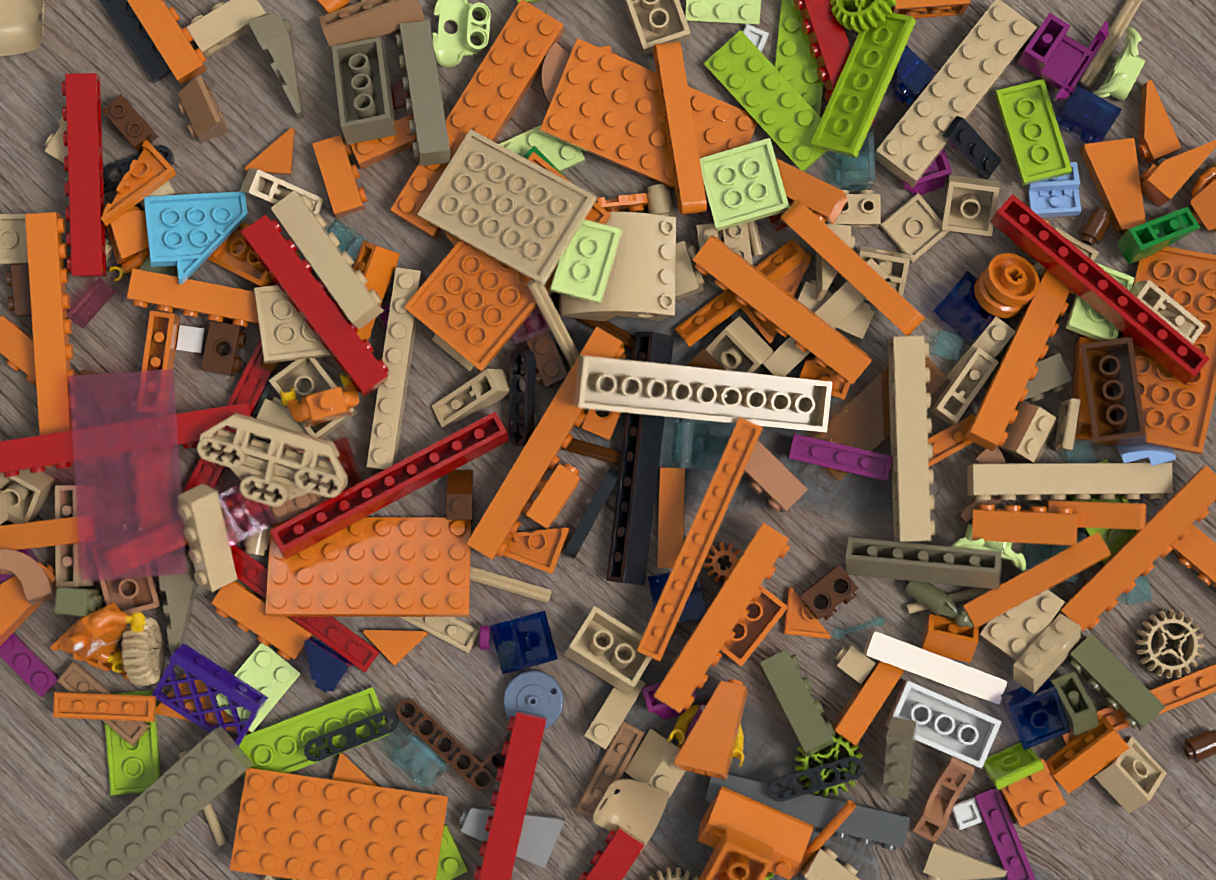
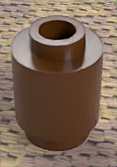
(1094, 226)
(1200, 746)

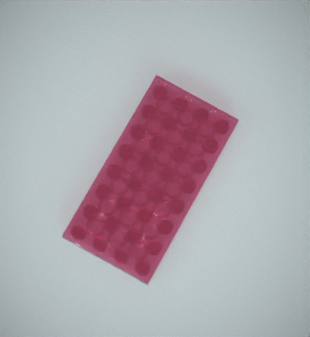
(127, 475)

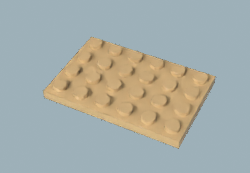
(507, 206)

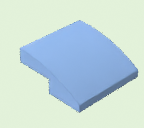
(1056, 195)
(1154, 453)

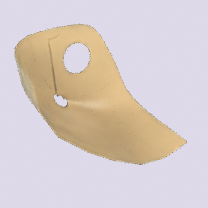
(20, 26)
(635, 805)

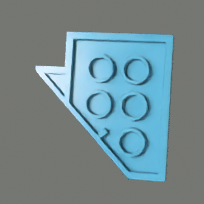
(190, 227)

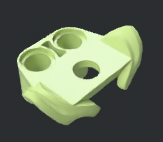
(452, 47)
(1124, 70)
(1004, 547)

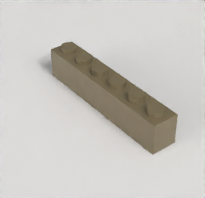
(424, 93)
(923, 563)

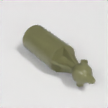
(937, 602)

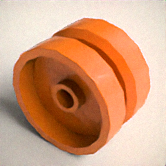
(1006, 285)

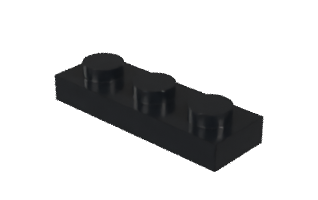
(971, 147)

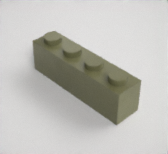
(1116, 682)
(797, 703)

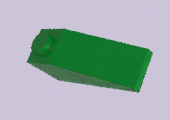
(1156, 234)

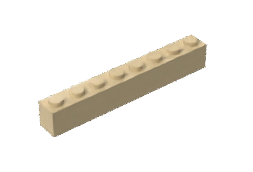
(397, 357)
(1069, 479)

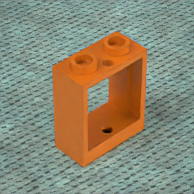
(554, 495)

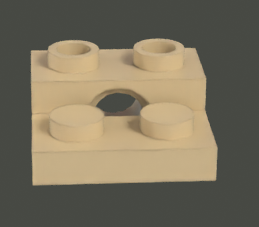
(734, 237)
(893, 263)

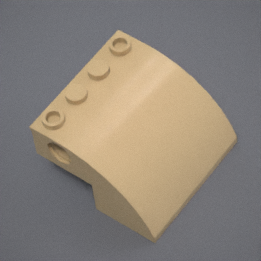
(641, 274)

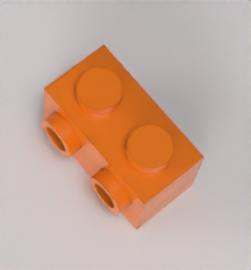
(948, 639)

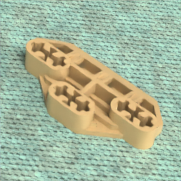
(268, 465)

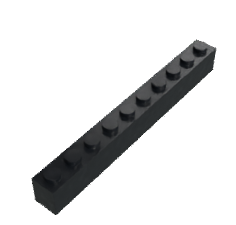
(638, 476)

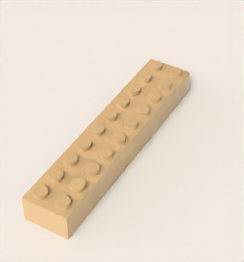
(702, 393)

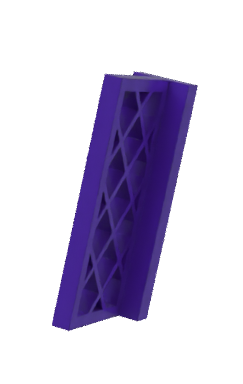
(216, 678)

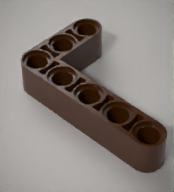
(458, 748)

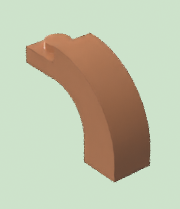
(34, 579)

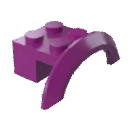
(1058, 56)

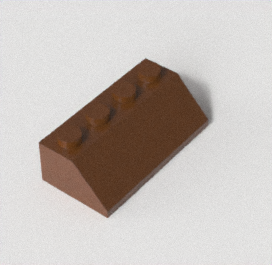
(1113, 392)

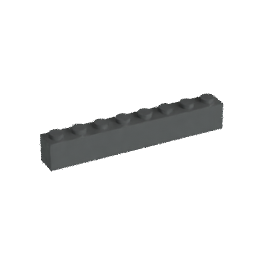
(818, 810)

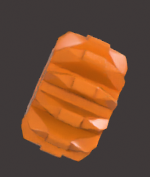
(716, 566)

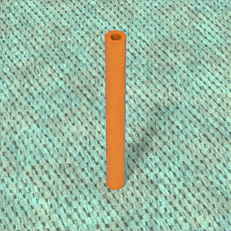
(826, 833)

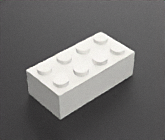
(946, 723)

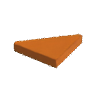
(277, 157)
(800, 619)
(395, 643)

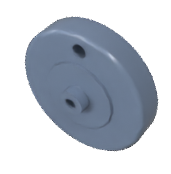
(534, 694)

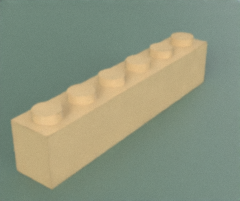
(327, 259)

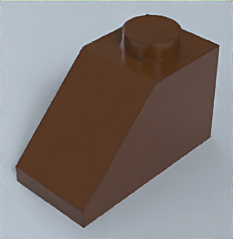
(460, 495)

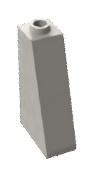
(536, 838)

